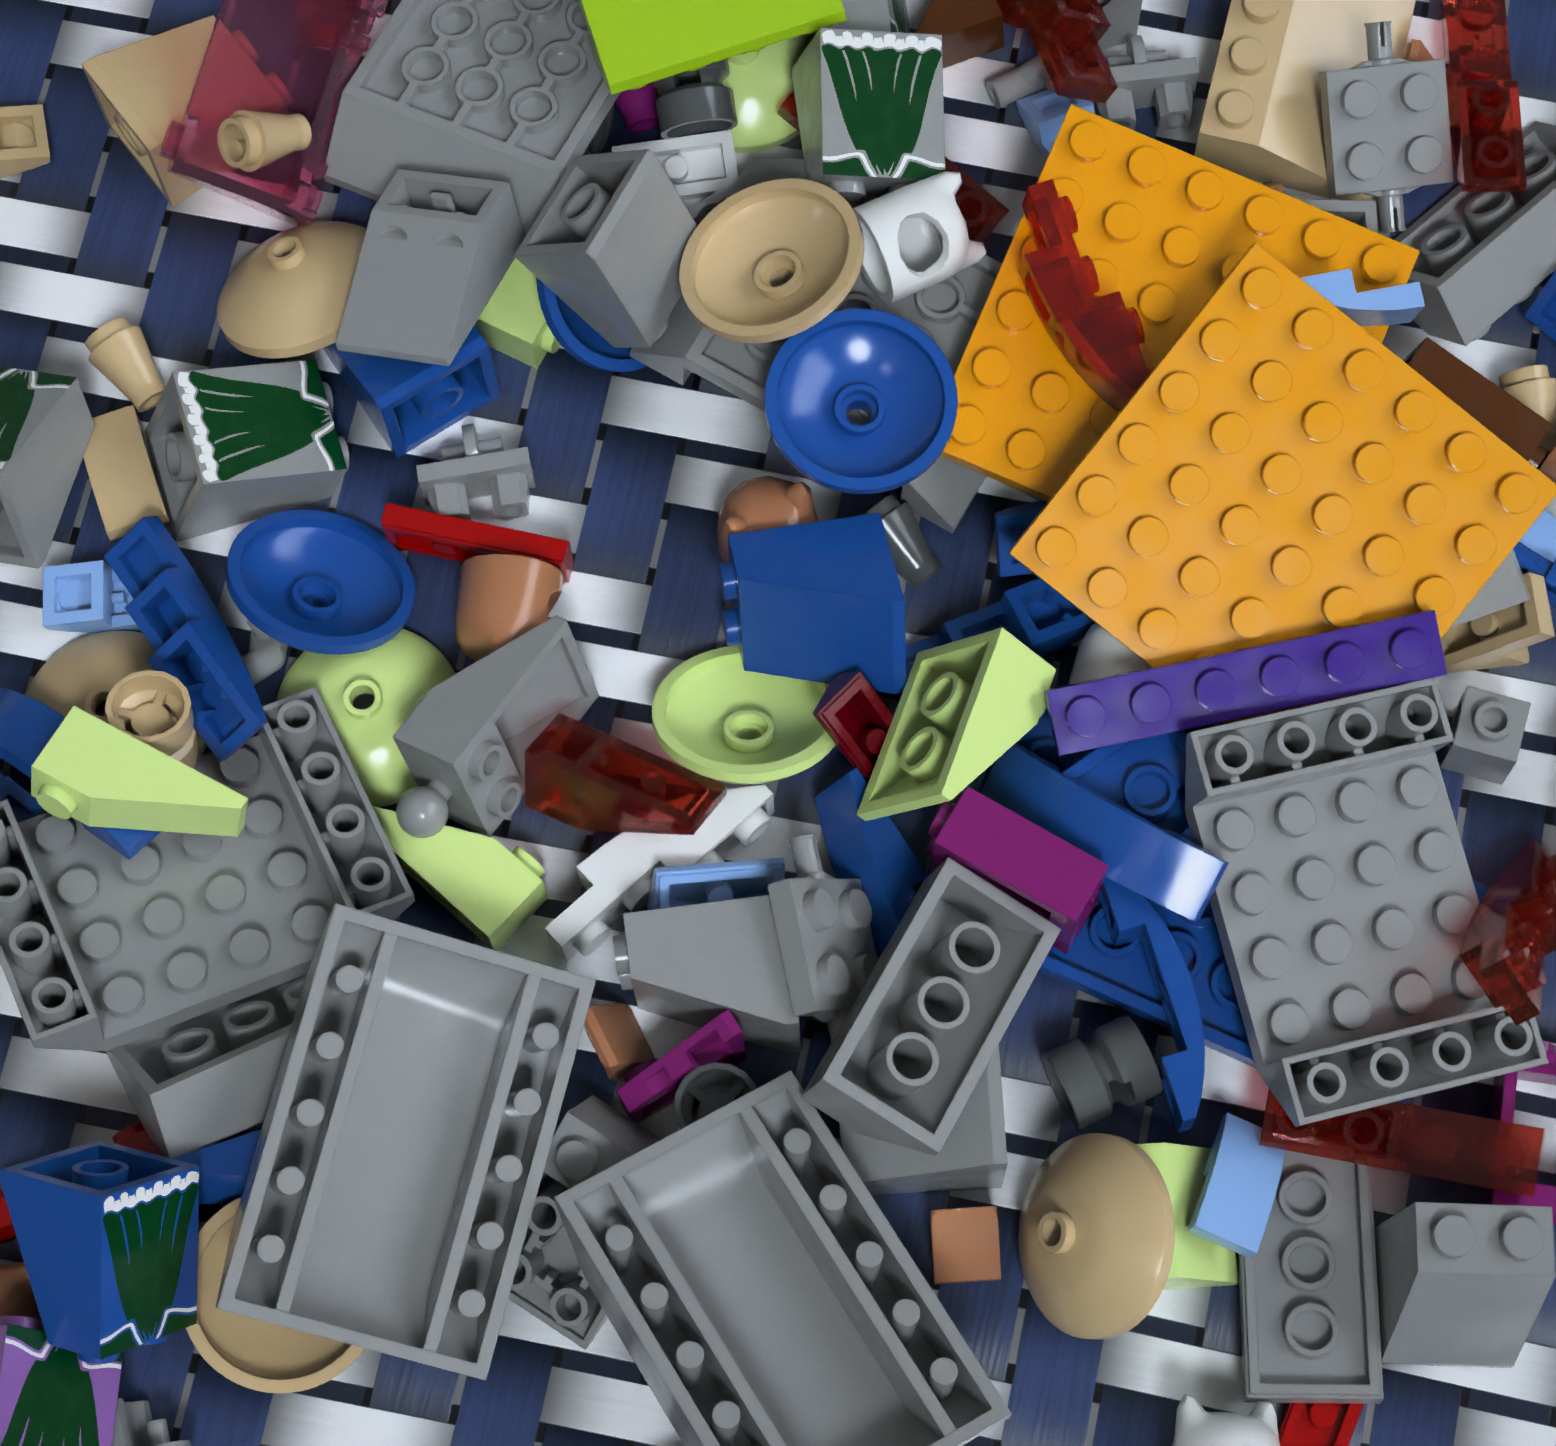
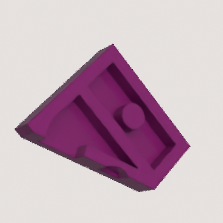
(655, 1082)

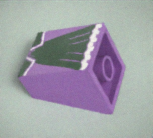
(50, 1393)

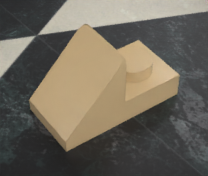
(1502, 636)

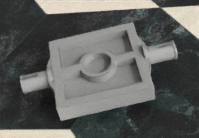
(1386, 127)
(822, 936)

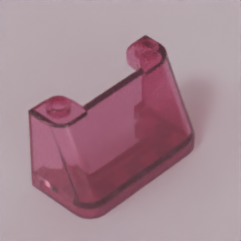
(272, 61)

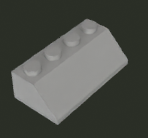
(1486, 247)
(932, 1011)
(209, 1071)

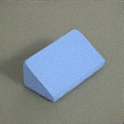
(712, 882)

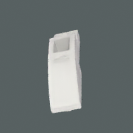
(623, 868)

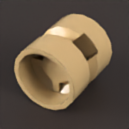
(155, 711)

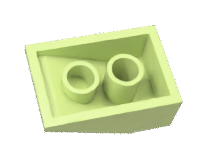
(955, 720)

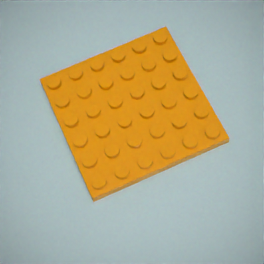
(1166, 239)
(1279, 486)

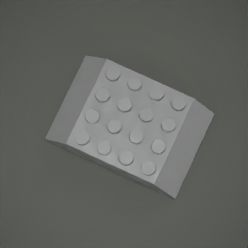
(404, 1143)
(772, 1289)

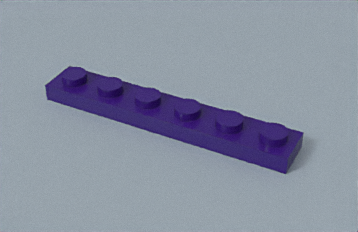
(1245, 682)

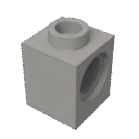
(1485, 735)

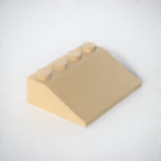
(1266, 84)

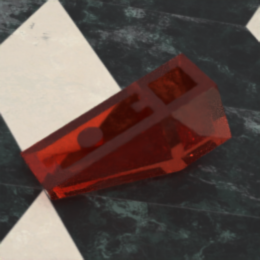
(613, 785)

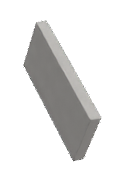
(1313, 1290)

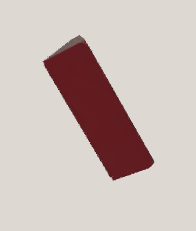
(854, 720)

